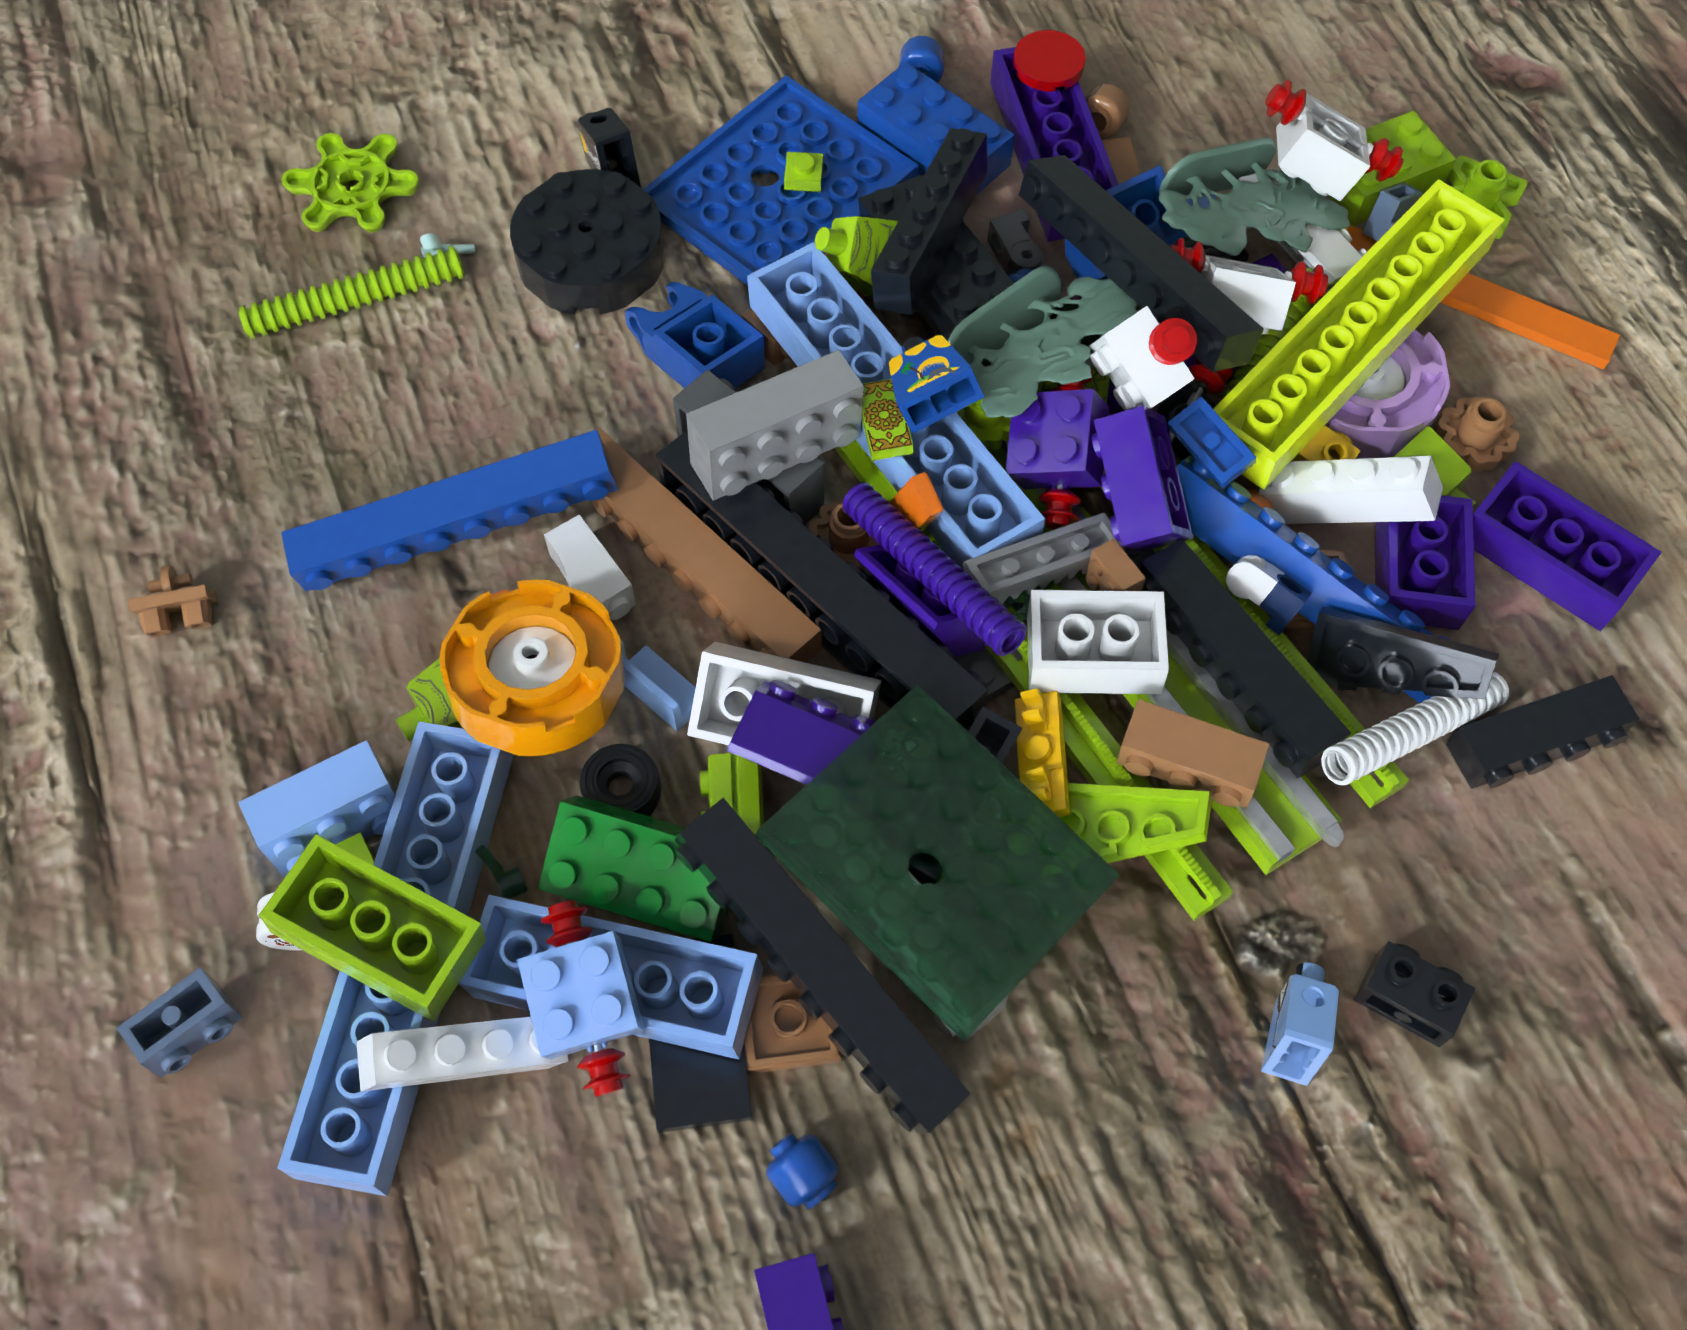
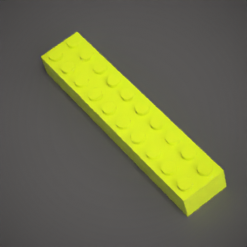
(1356, 327)

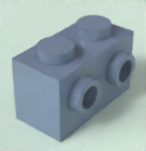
(180, 1024)

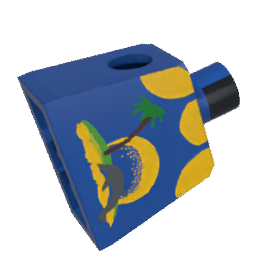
(931, 381)

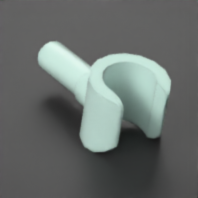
(432, 243)

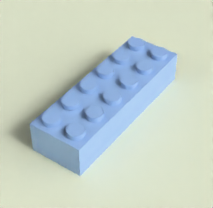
(683, 987)

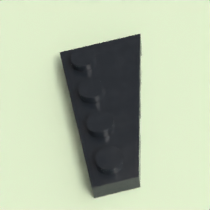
(1374, 654)

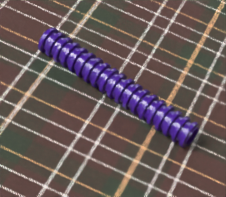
(935, 570)

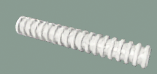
(1407, 732)

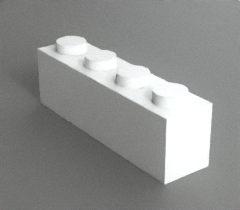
(1357, 490)
(449, 1053)

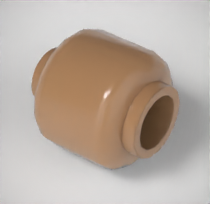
(1108, 108)

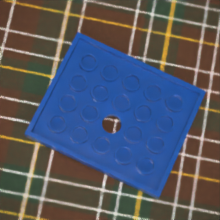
(749, 226)

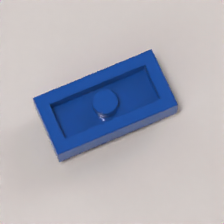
(1211, 442)

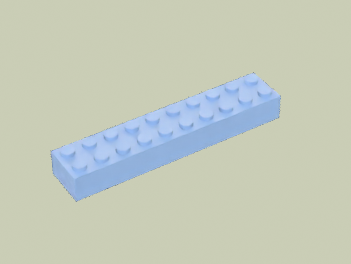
(817, 313)
(429, 841)

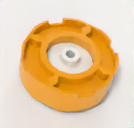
(533, 668)

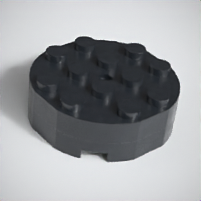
(587, 241)

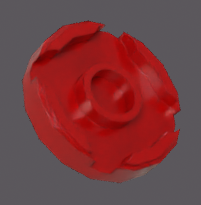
(1049, 60)

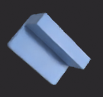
(659, 687)

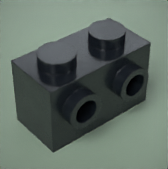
(1415, 993)

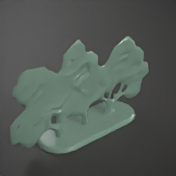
(1273, 209)
(1028, 345)

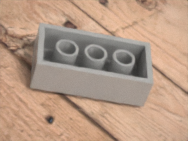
(775, 425)

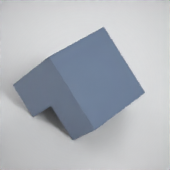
(1390, 208)

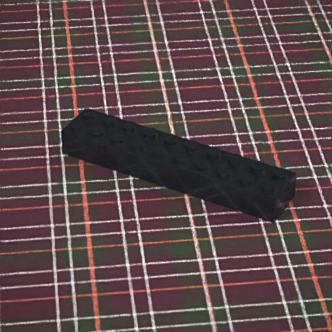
(855, 619)

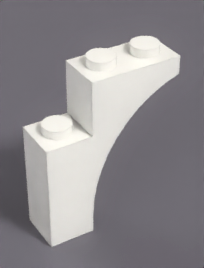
(590, 567)

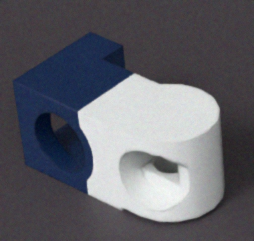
(1268, 588)

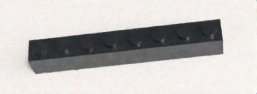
(1139, 261)
(821, 968)

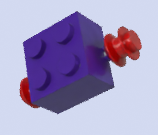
(1055, 449)

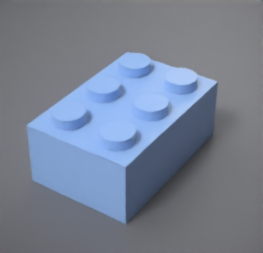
(328, 799)

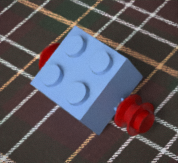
(581, 996)

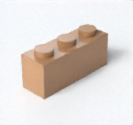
(1192, 754)

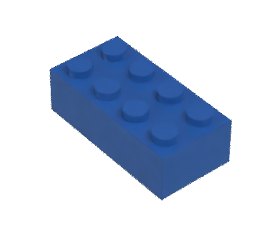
(916, 115)

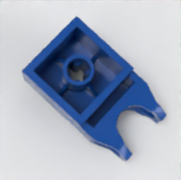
(697, 337)

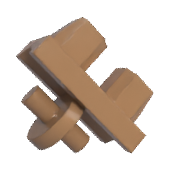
(155, 608)

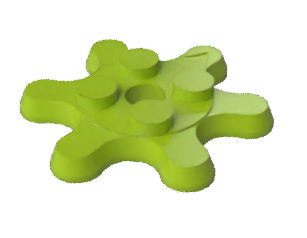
(339, 167)

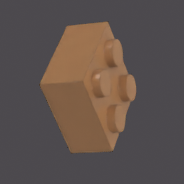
(1113, 570)

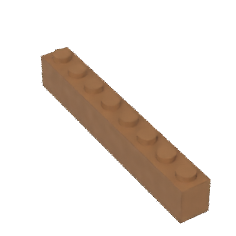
(704, 563)

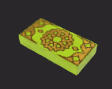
(883, 422)

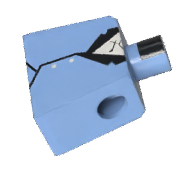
(1301, 1026)

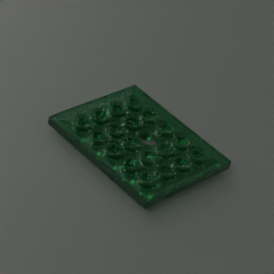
(1006, 859)

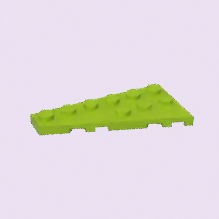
(1136, 820)

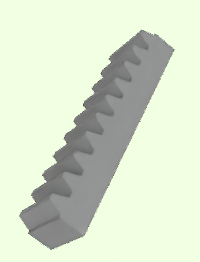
(1040, 558)

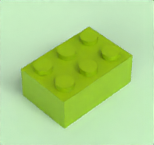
(1423, 164)

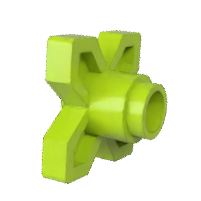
(1488, 185)

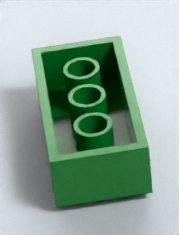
(627, 868)

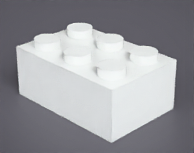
(1097, 641)

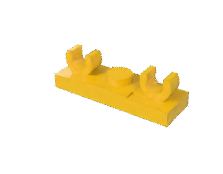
(1042, 748)

